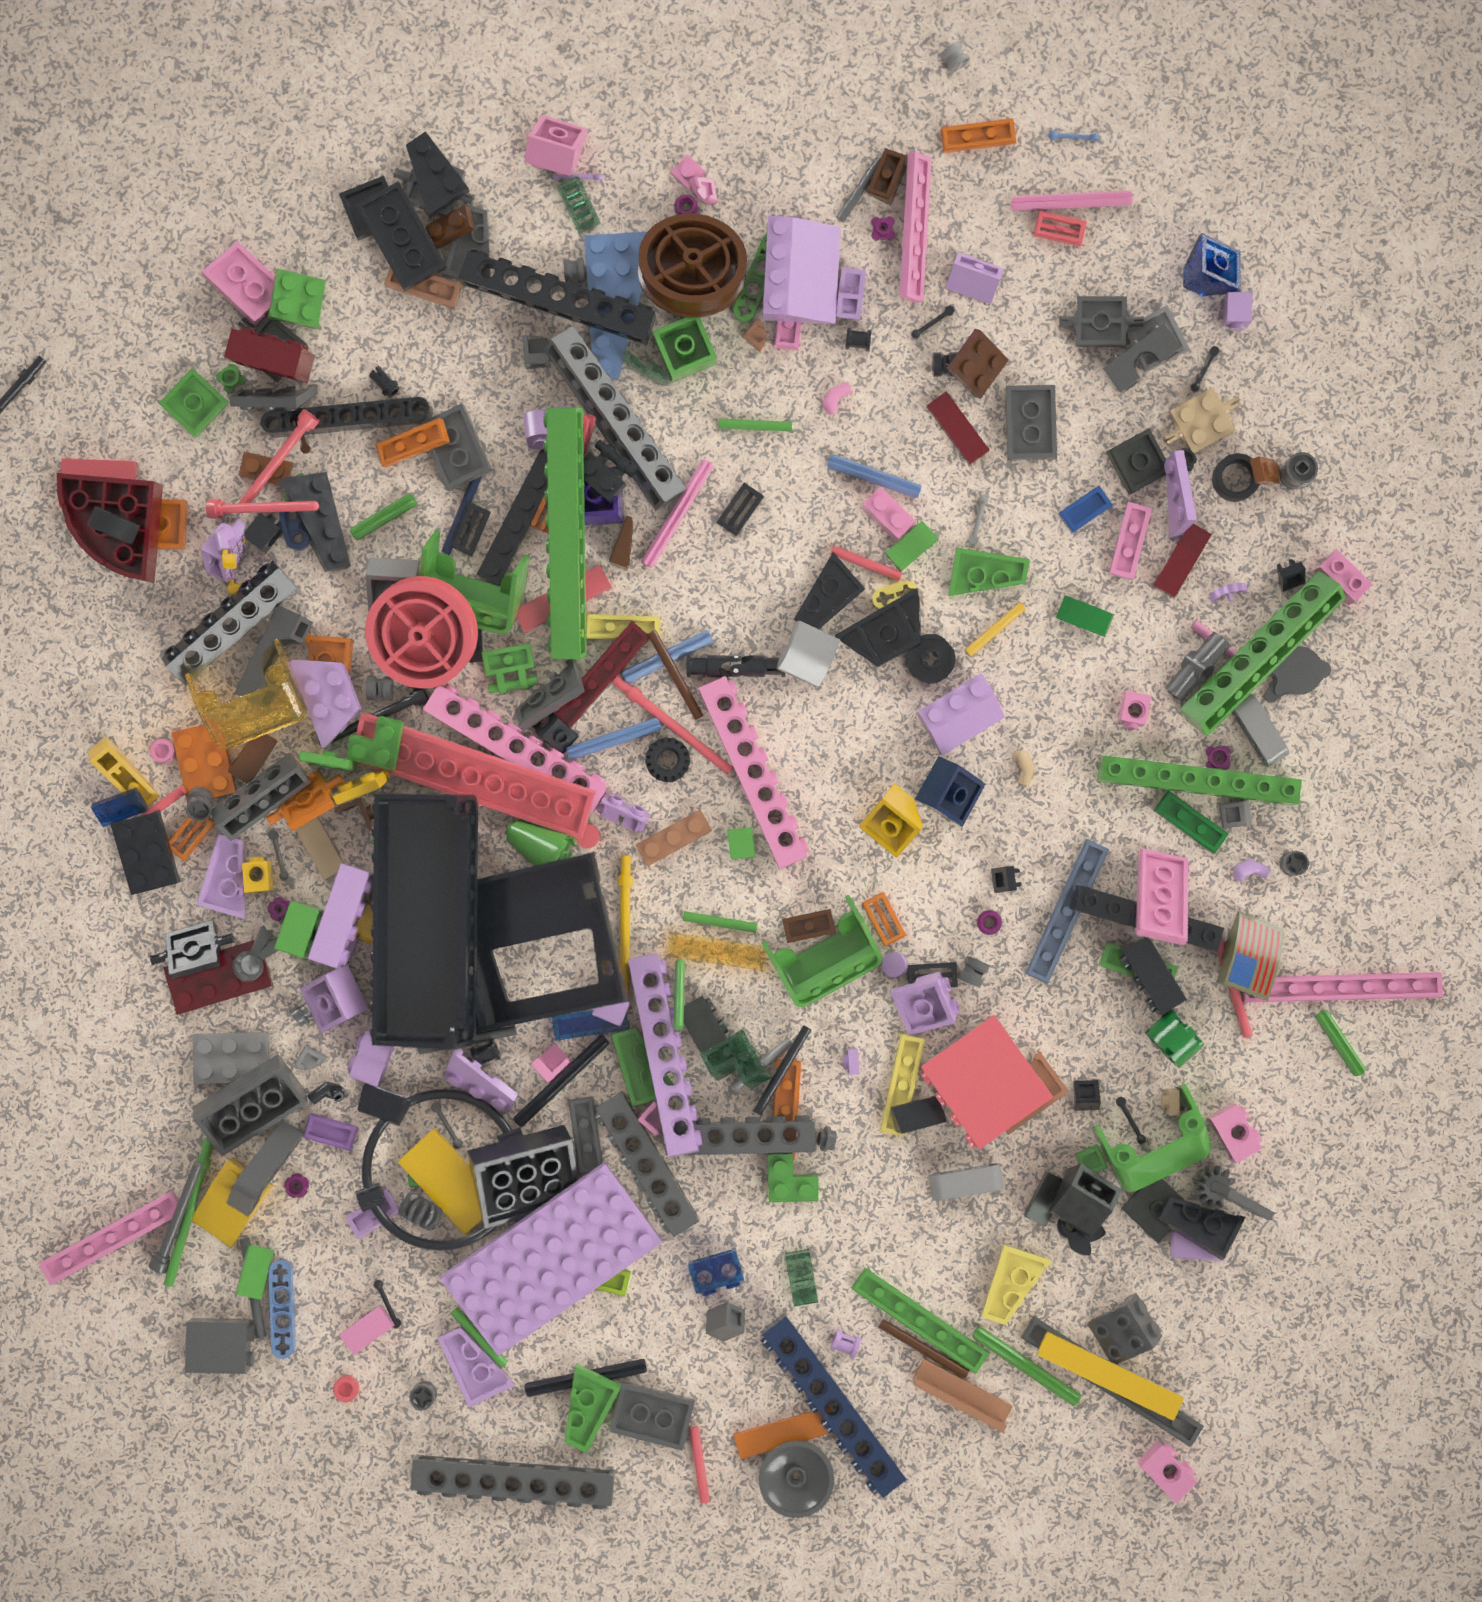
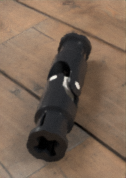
(740, 666)

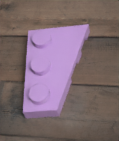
(1179, 495)
(224, 879)
(472, 1079)
(472, 1367)

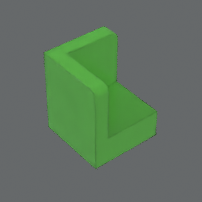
(741, 843)

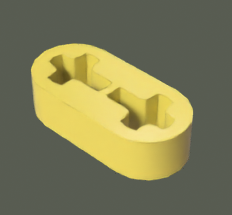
(891, 590)

